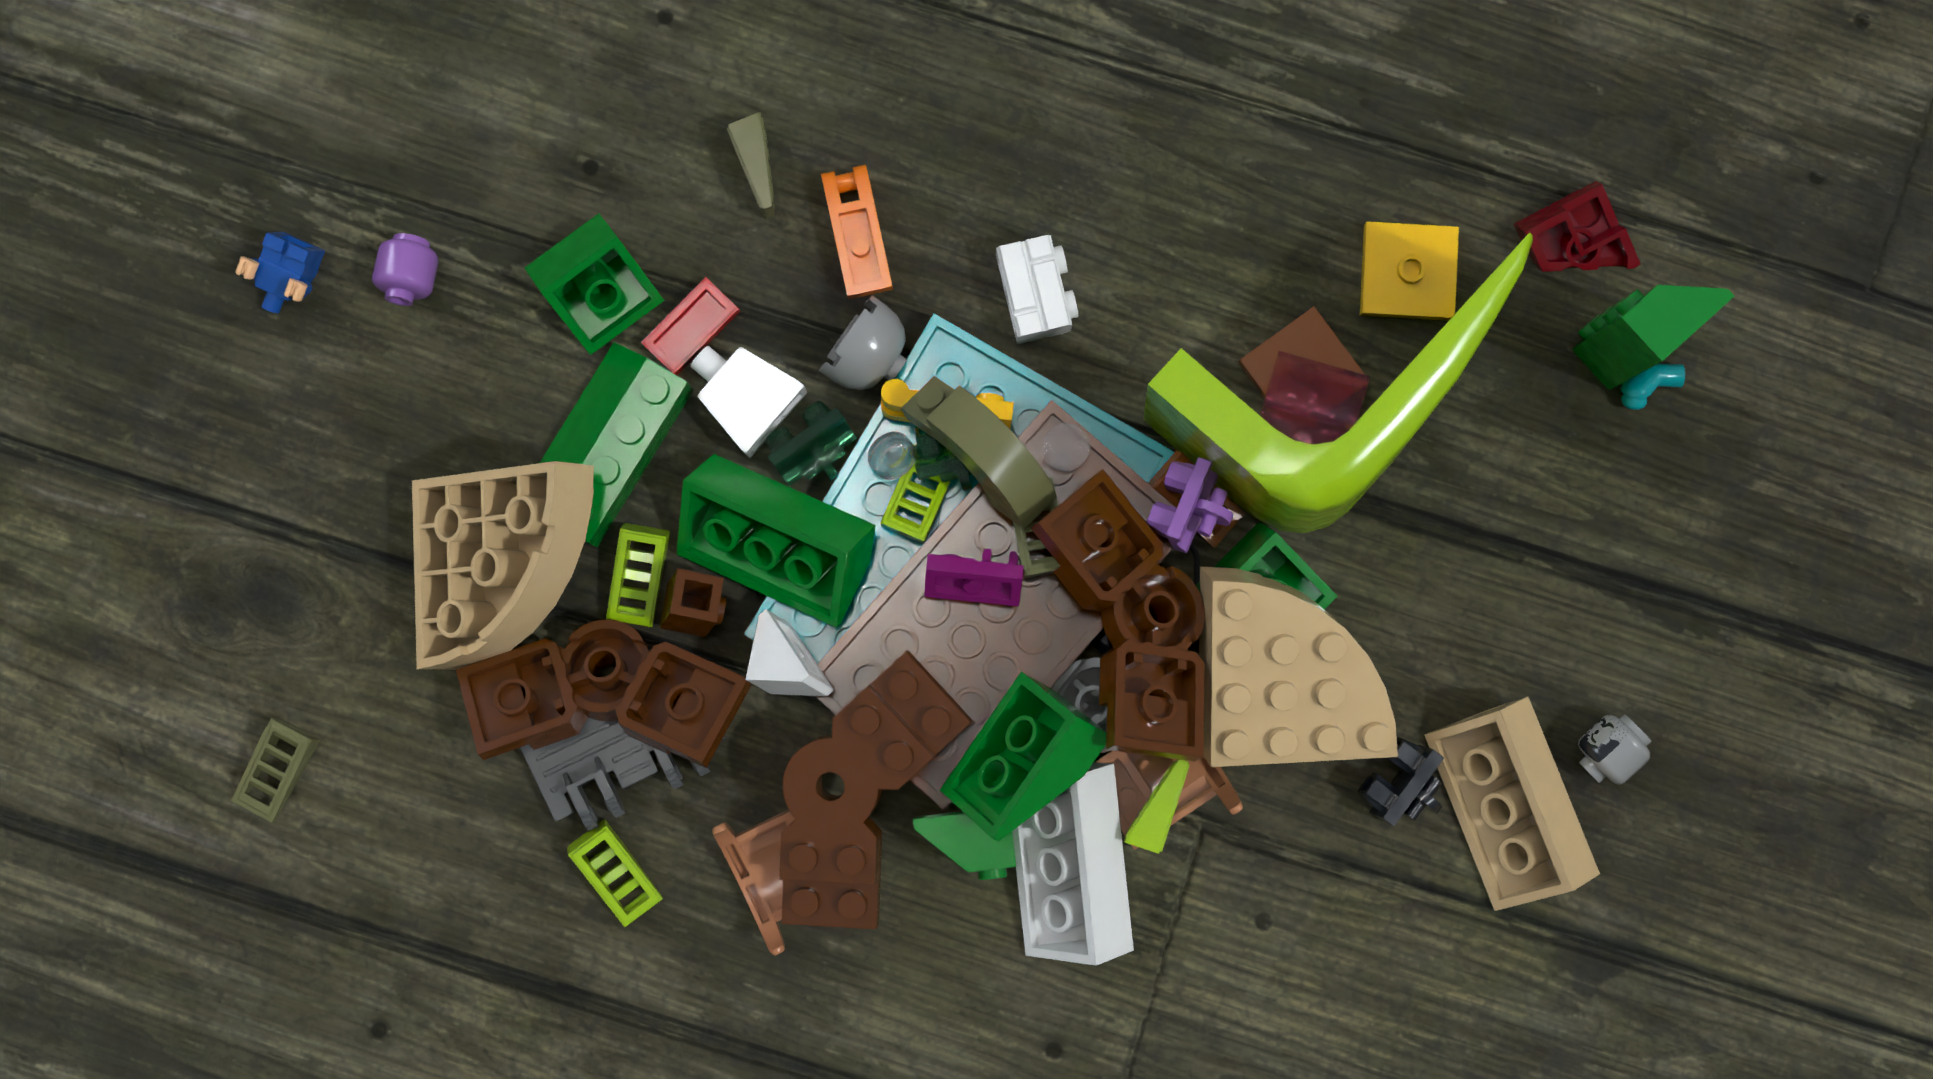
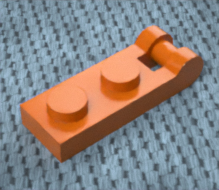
(857, 233)

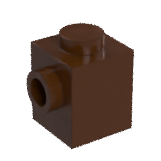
(693, 603)

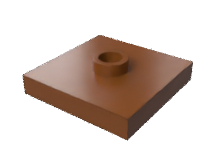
(1304, 337)

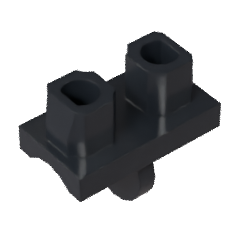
(1411, 787)

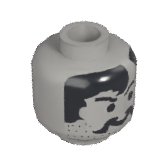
(1614, 749)

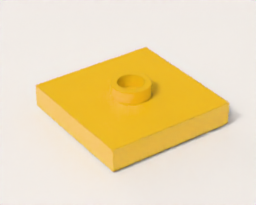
(1409, 271)

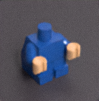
(283, 269)

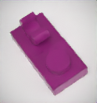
(972, 580)

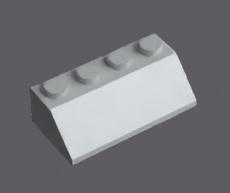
(1075, 874)

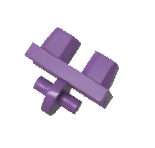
(1196, 486)

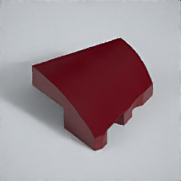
(1578, 233)

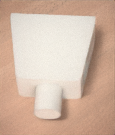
(746, 395)

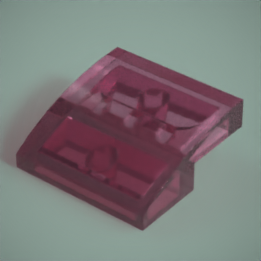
(1312, 399)

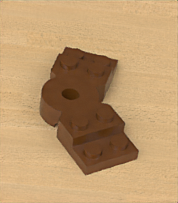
(1149, 674)
(550, 691)
(875, 744)

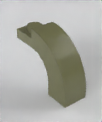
(985, 446)

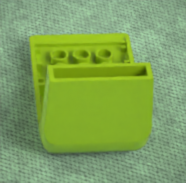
(1307, 484)

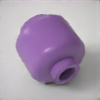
(405, 269)

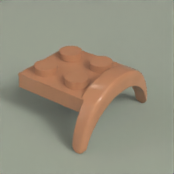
(1140, 774)
(756, 866)

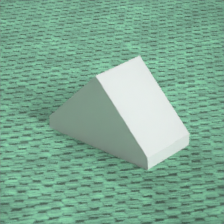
(782, 661)

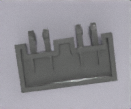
(590, 757)

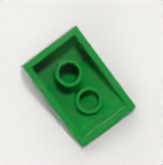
(1023, 757)

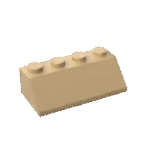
(1513, 805)

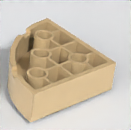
(493, 556)
(1285, 678)

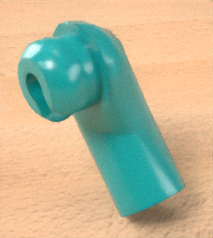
(1643, 385)

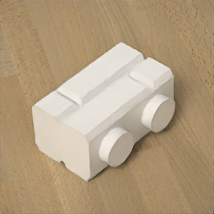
(1035, 288)

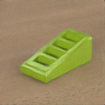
(904, 526)
(643, 534)
(1154, 819)
(589, 840)

